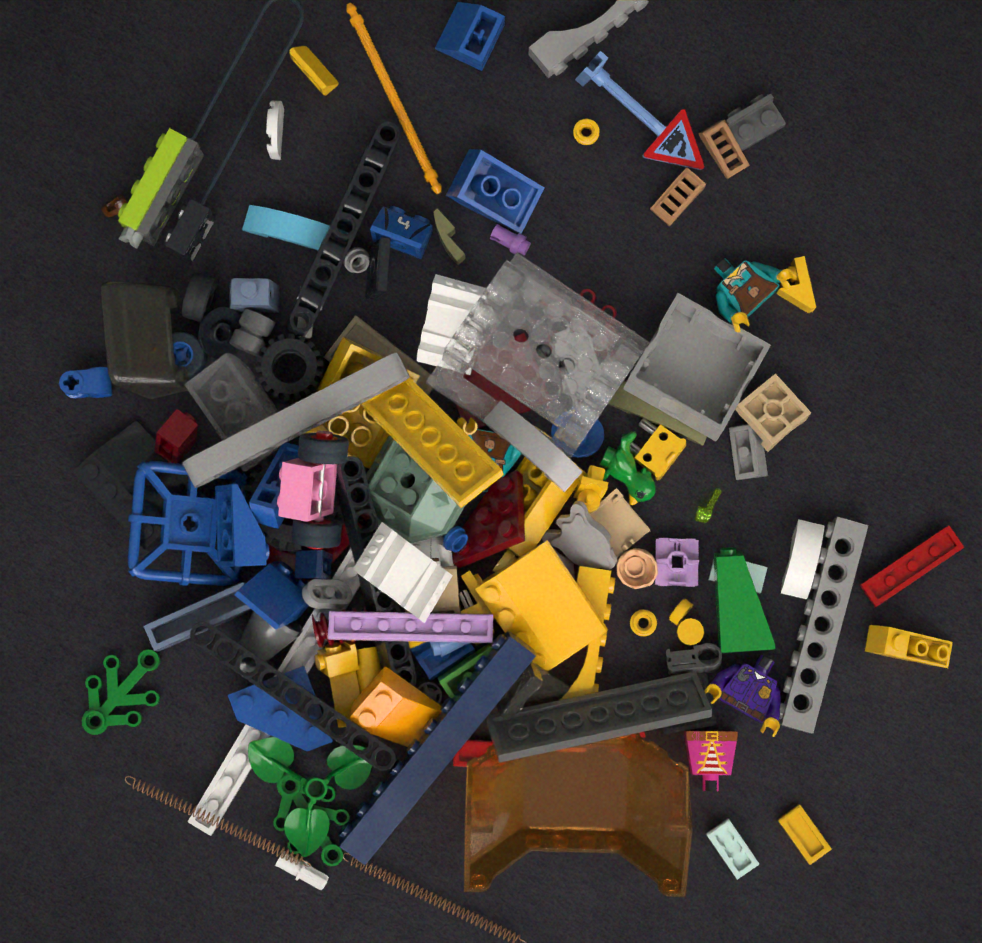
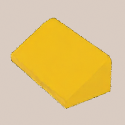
(313, 69)

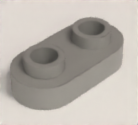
(327, 594)

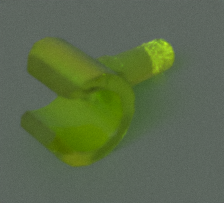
(704, 514)

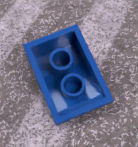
(495, 190)
(238, 533)
(275, 594)

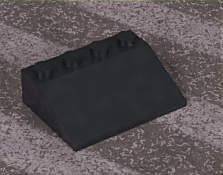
(111, 476)

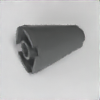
(265, 640)

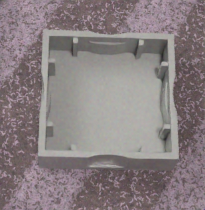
(696, 367)

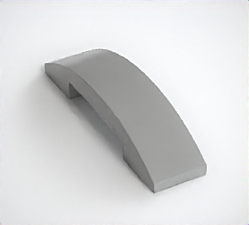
(533, 445)

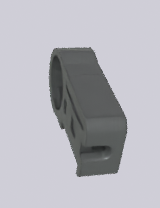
(687, 660)

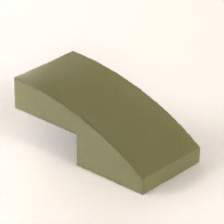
(445, 232)

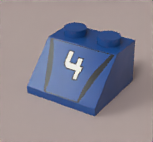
(406, 233)

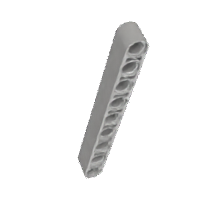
(295, 420)

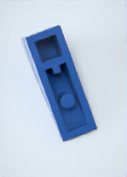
(264, 500)

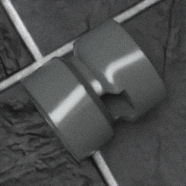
(252, 332)

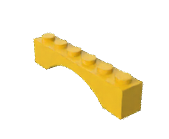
(596, 586)

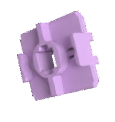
(683, 576)

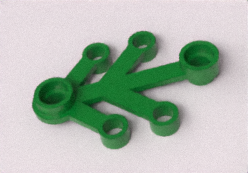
(118, 695)
(298, 798)

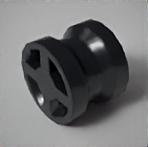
(432, 691)

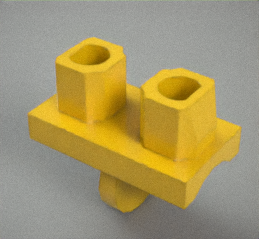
(591, 488)

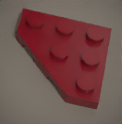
(495, 522)

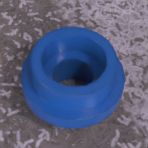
(455, 539)

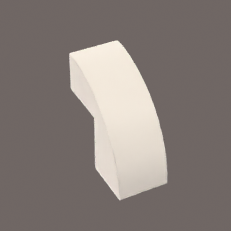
(803, 559)

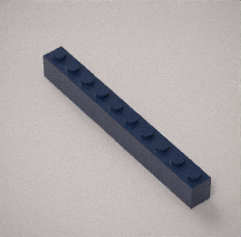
(436, 746)

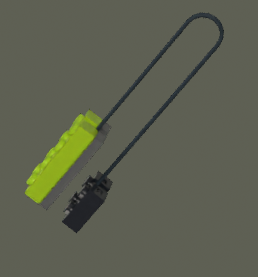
(173, 168)

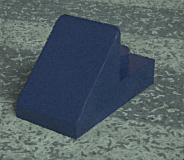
(313, 565)

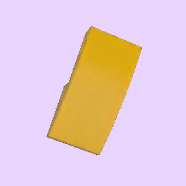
(344, 693)

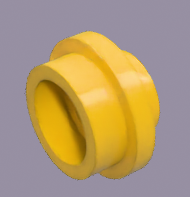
(586, 124)
(652, 622)

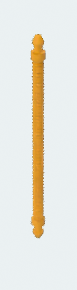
(358, 23)

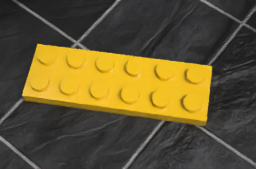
(434, 441)

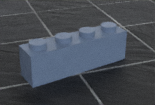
(213, 610)

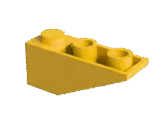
(908, 646)

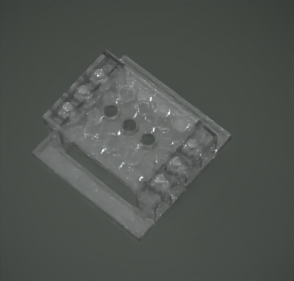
(553, 316)

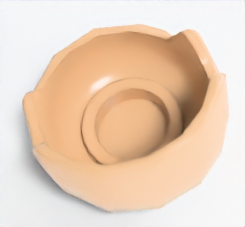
(637, 568)

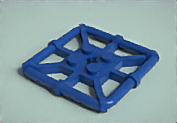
(173, 533)

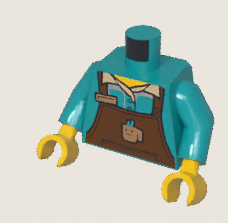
(747, 288)
(492, 444)

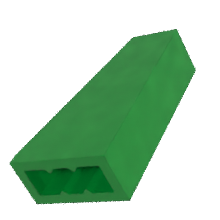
(738, 608)

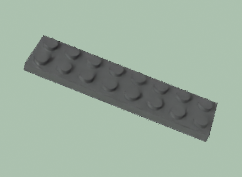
(599, 716)

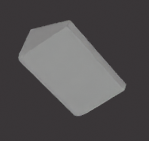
(747, 453)

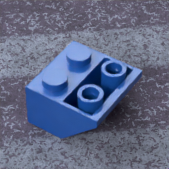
(471, 34)

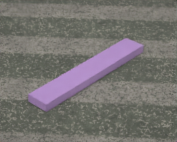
(407, 627)

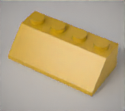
(541, 504)

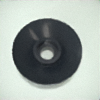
(226, 321)

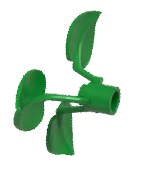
(307, 827)

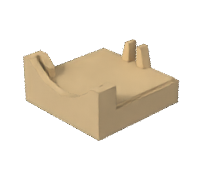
(772, 411)
(620, 521)

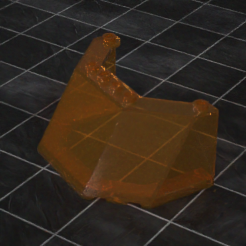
(581, 798)

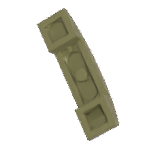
(631, 404)

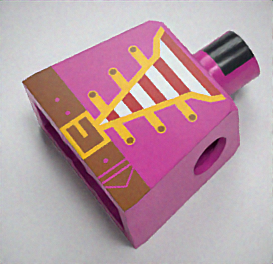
(710, 755)

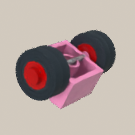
(309, 489)

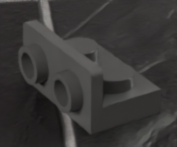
(755, 121)

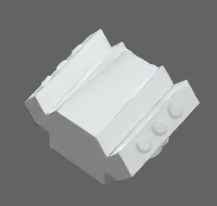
(447, 309)
(402, 572)

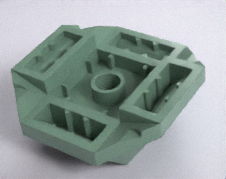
(414, 511)

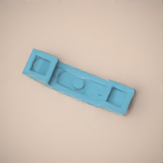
(285, 226)

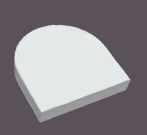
(275, 129)

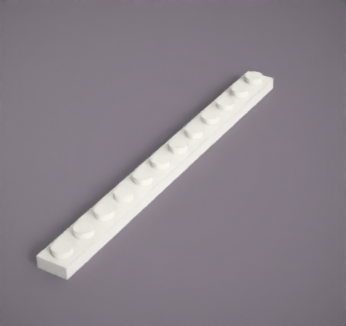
(236, 764)

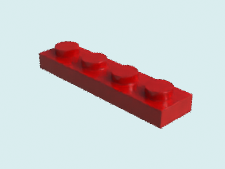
(911, 566)

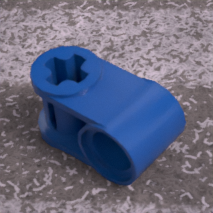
(91, 383)

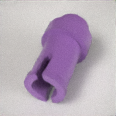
(515, 242)

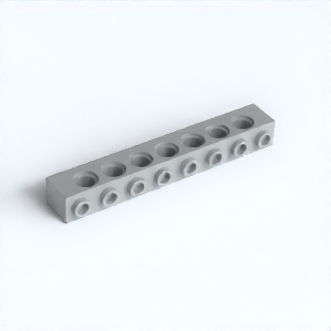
(854, 536)

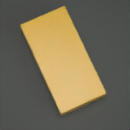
(804, 834)

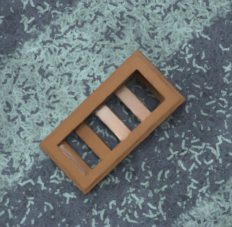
(727, 135)
(692, 179)

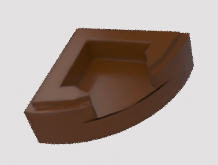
(112, 208)

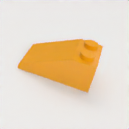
(393, 709)

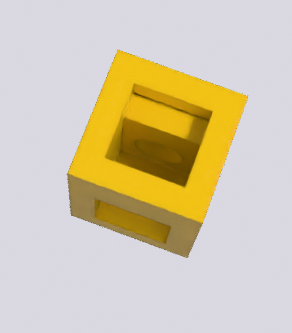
(337, 659)

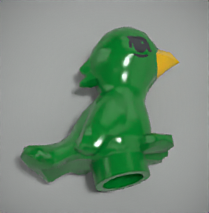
(622, 466)

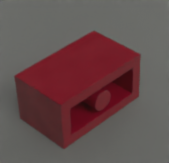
(176, 436)

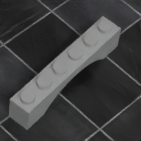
(559, 47)

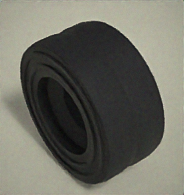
(199, 296)

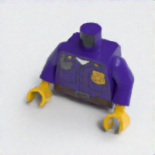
(749, 692)

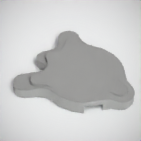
(582, 539)

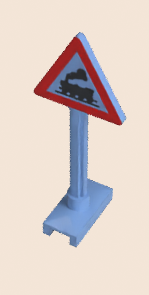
(673, 143)

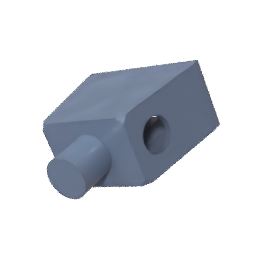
(254, 295)

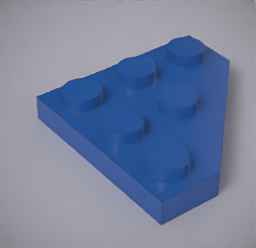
(270, 716)

